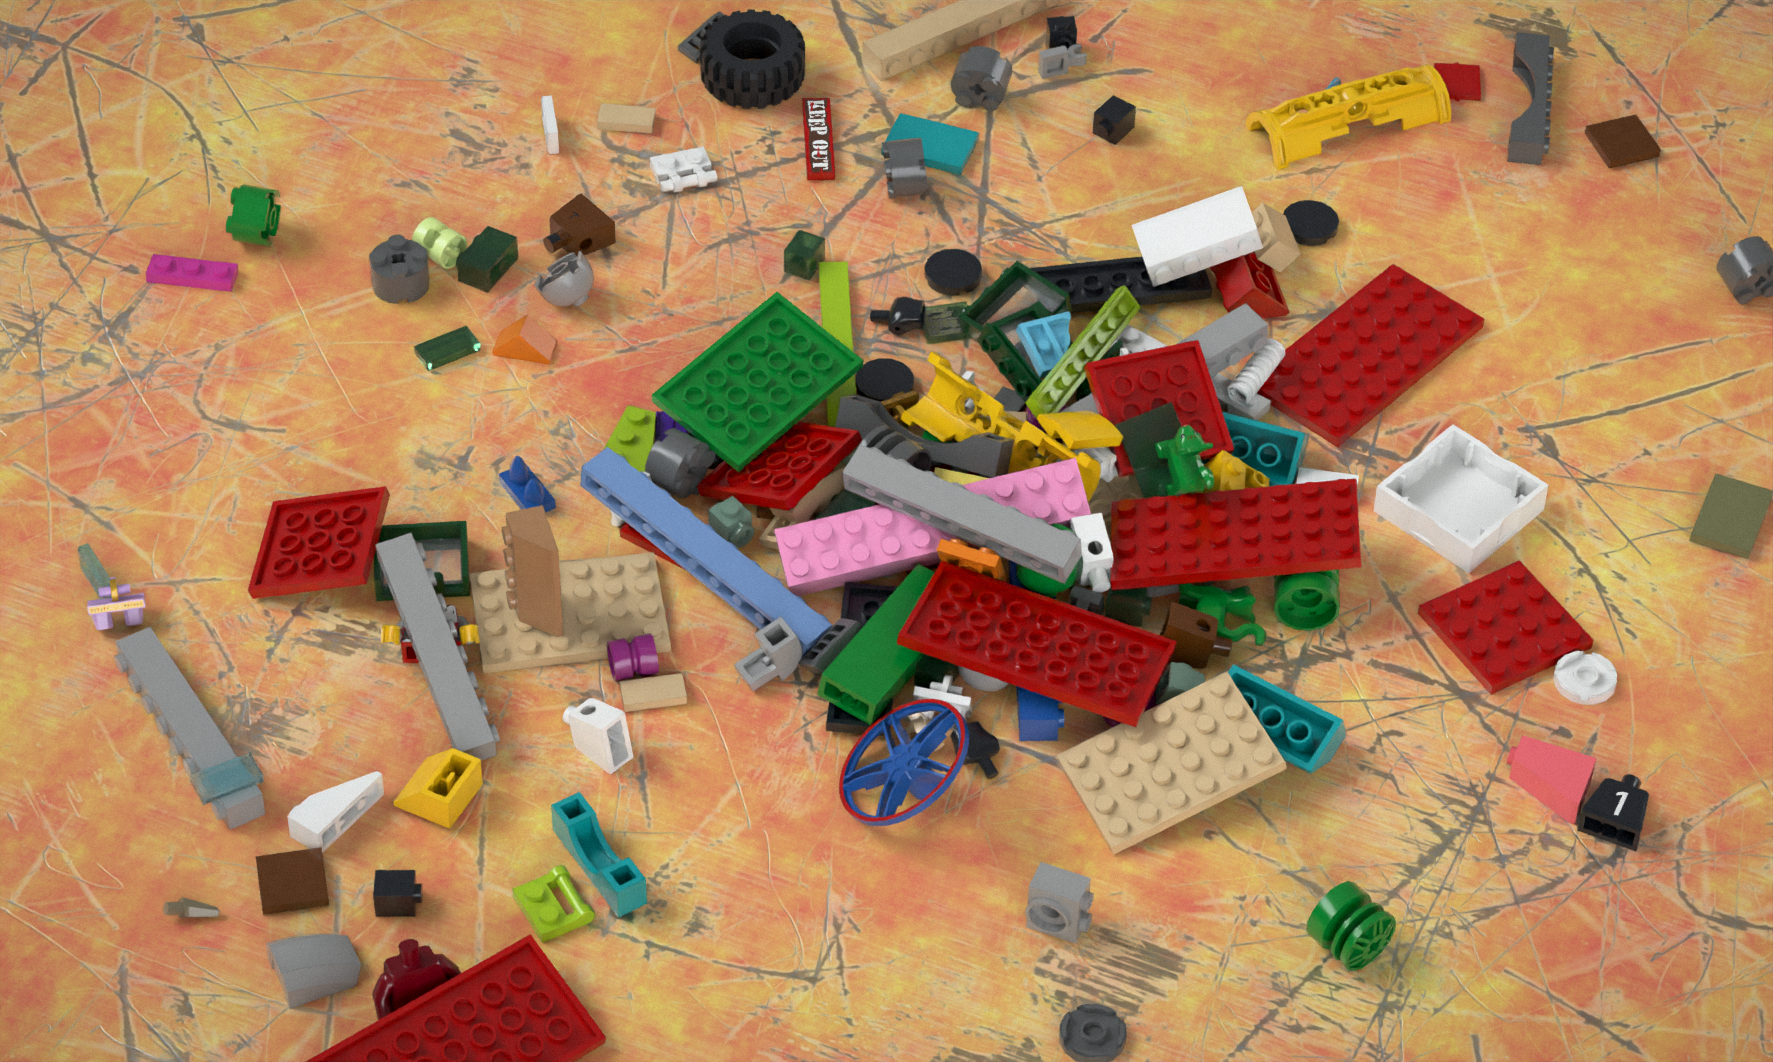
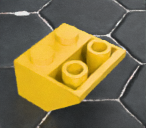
(1233, 474)
(442, 787)

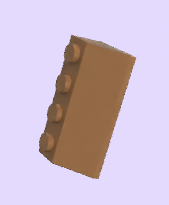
(533, 570)

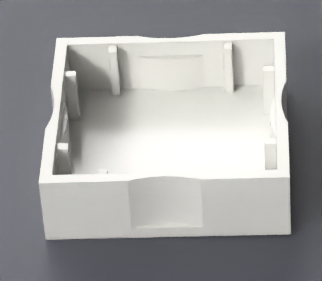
(1460, 498)

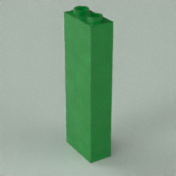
(873, 664)

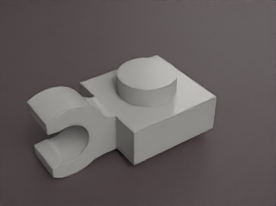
(1057, 60)

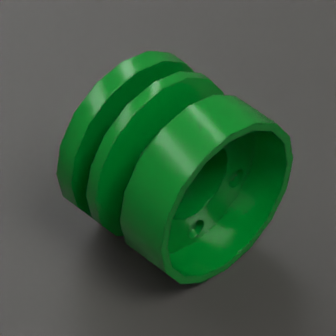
(1307, 599)
(1351, 925)

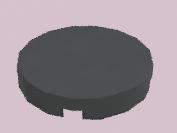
(1092, 1033)

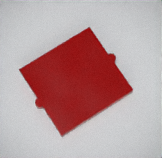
(1461, 80)

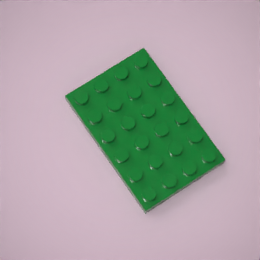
(757, 381)

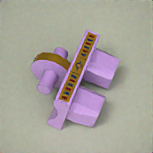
(130, 604)

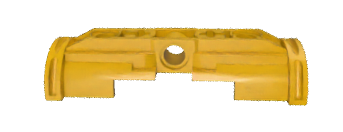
(1406, 94)
(945, 417)

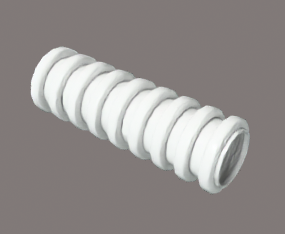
(1255, 372)

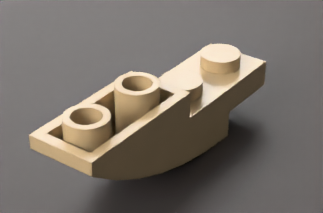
(812, 502)

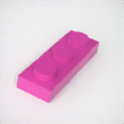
(192, 272)

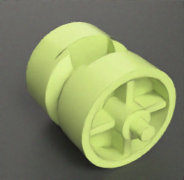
(441, 242)

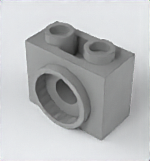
(1059, 903)

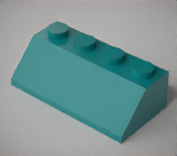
(1267, 448)
(1298, 729)

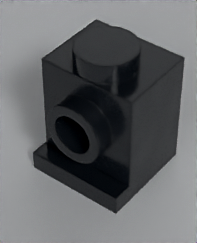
(1061, 32)

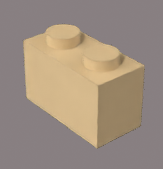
(1276, 238)

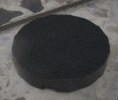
(1312, 222)
(953, 271)
(884, 378)

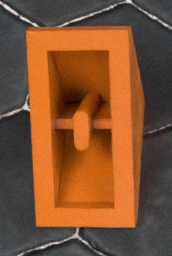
(525, 342)

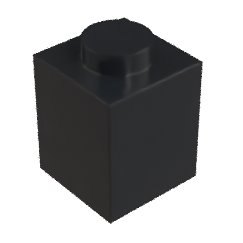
(1114, 120)
(396, 893)

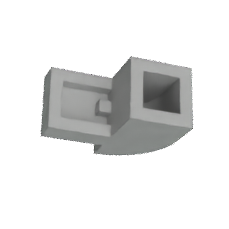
(776, 656)

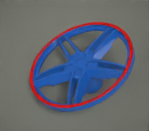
(906, 766)

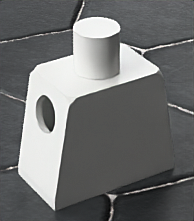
(1096, 556)
(600, 733)

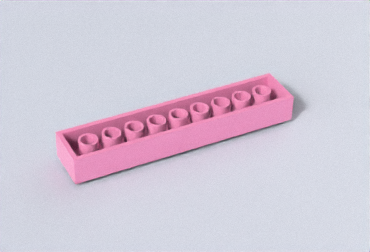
(886, 542)

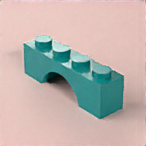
(581, 834)

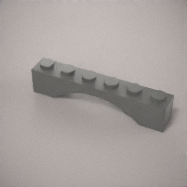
(1528, 132)
(980, 453)

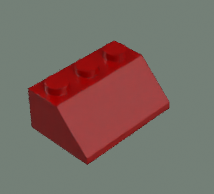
(1250, 282)

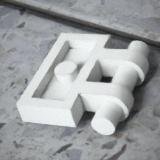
(683, 169)

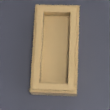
(626, 118)
(653, 692)

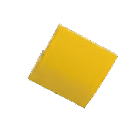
(1081, 429)

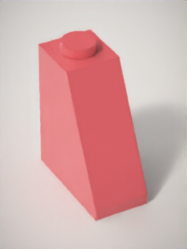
(1552, 775)

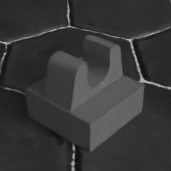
(1087, 600)

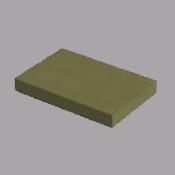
(1731, 516)

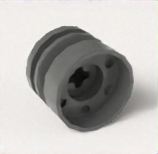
(898, 447)

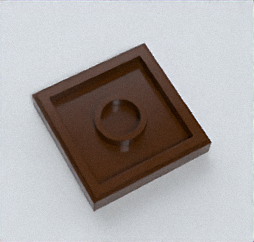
(1622, 141)
(292, 880)

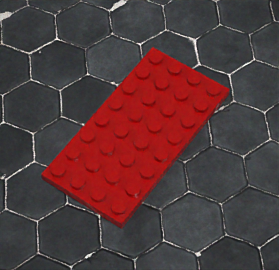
(1367, 354)
(1235, 534)
(1037, 643)
(493, 1012)

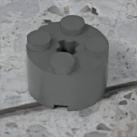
(981, 78)
(905, 167)
(1748, 269)
(399, 270)
(679, 463)

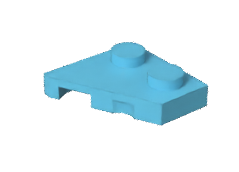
(1045, 340)

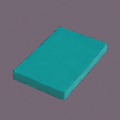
(943, 145)

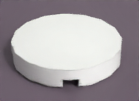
(1585, 678)

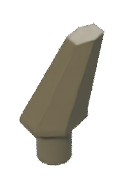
(190, 909)

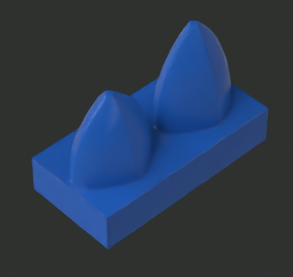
(525, 486)

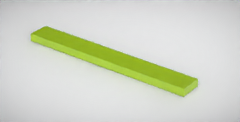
(836, 321)
(1088, 347)

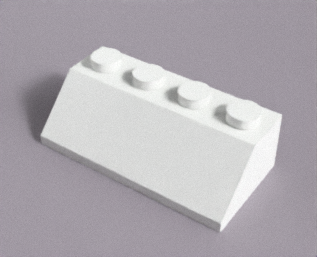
(1197, 236)

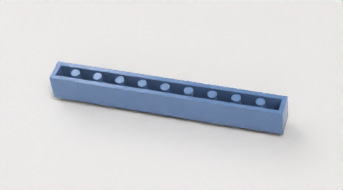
(698, 547)

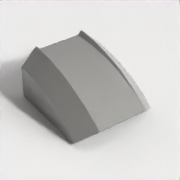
(313, 966)

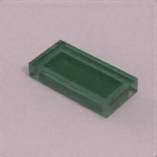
(447, 348)

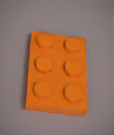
(981, 561)

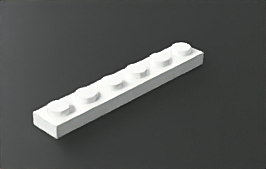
(1138, 341)

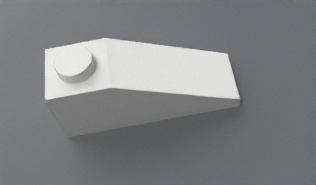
(332, 811)

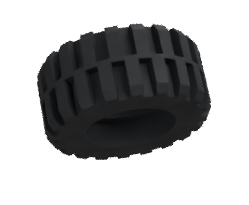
(752, 82)

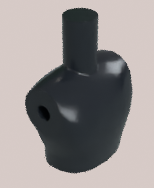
(903, 315)
(980, 749)

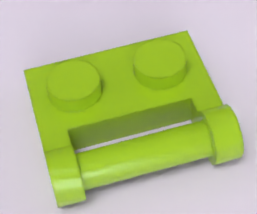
(544, 910)

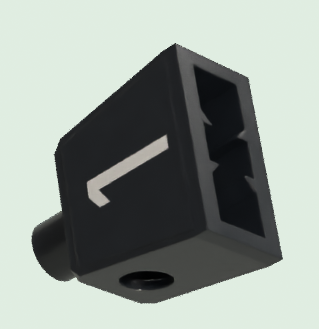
(1616, 812)

